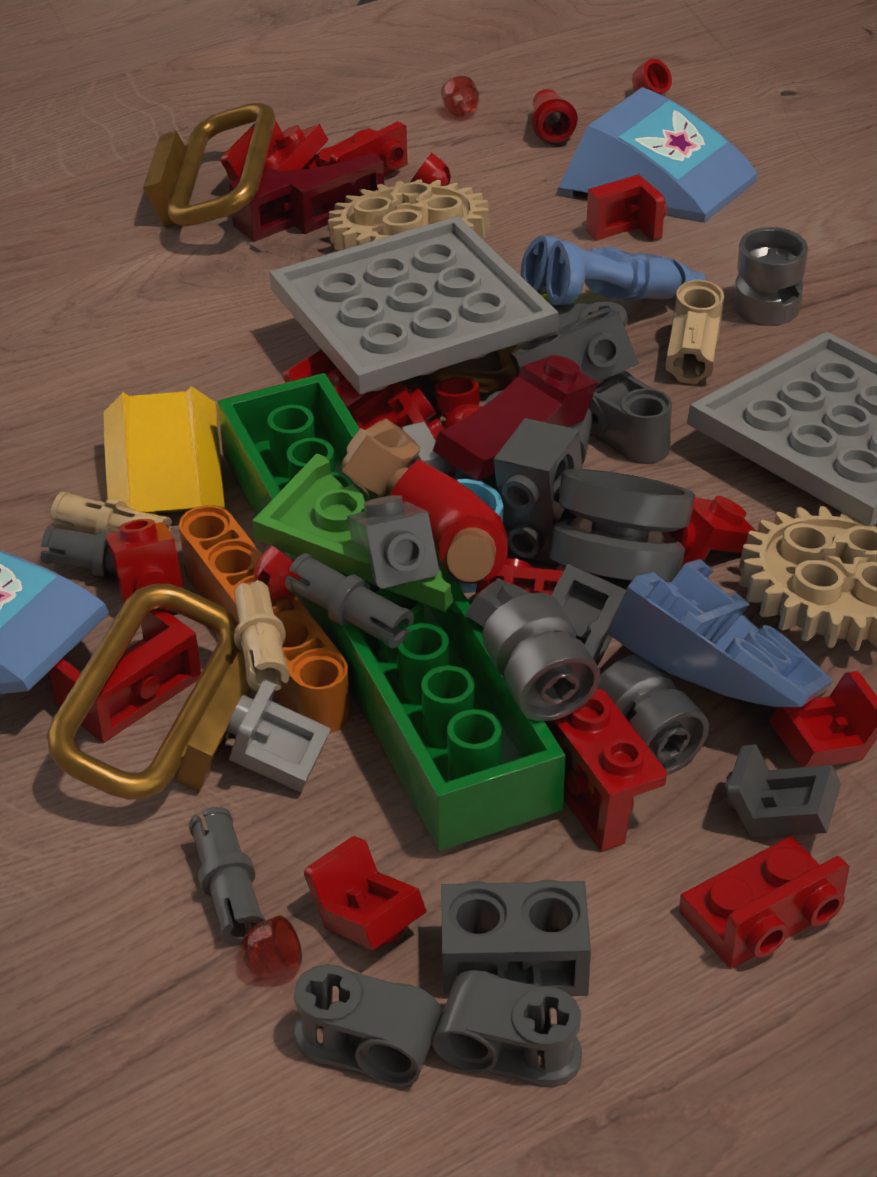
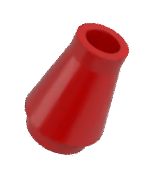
(553, 117)

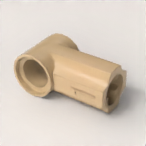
(695, 331)

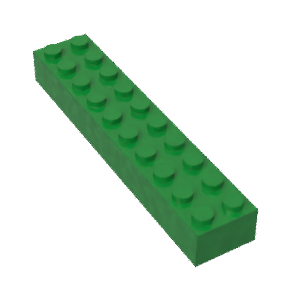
(437, 696)

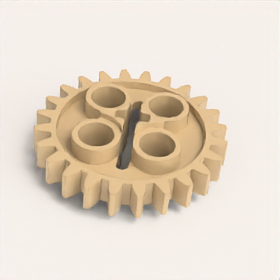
(404, 208)
(815, 575)

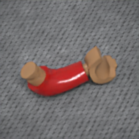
(462, 525)

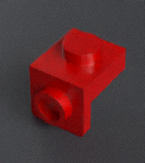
(625, 207)
(715, 526)
(144, 556)
(831, 727)
(359, 899)

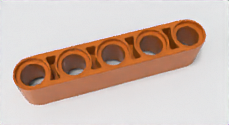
(223, 556)

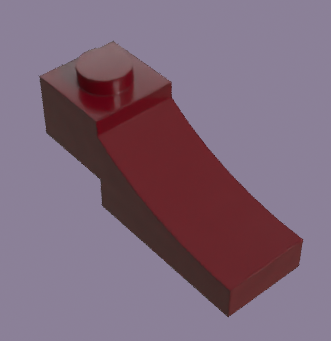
(305, 196)
(544, 391)

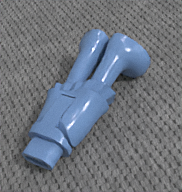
(562, 267)

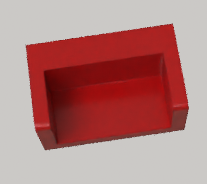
(143, 678)

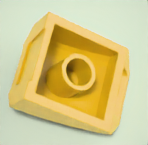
(163, 452)

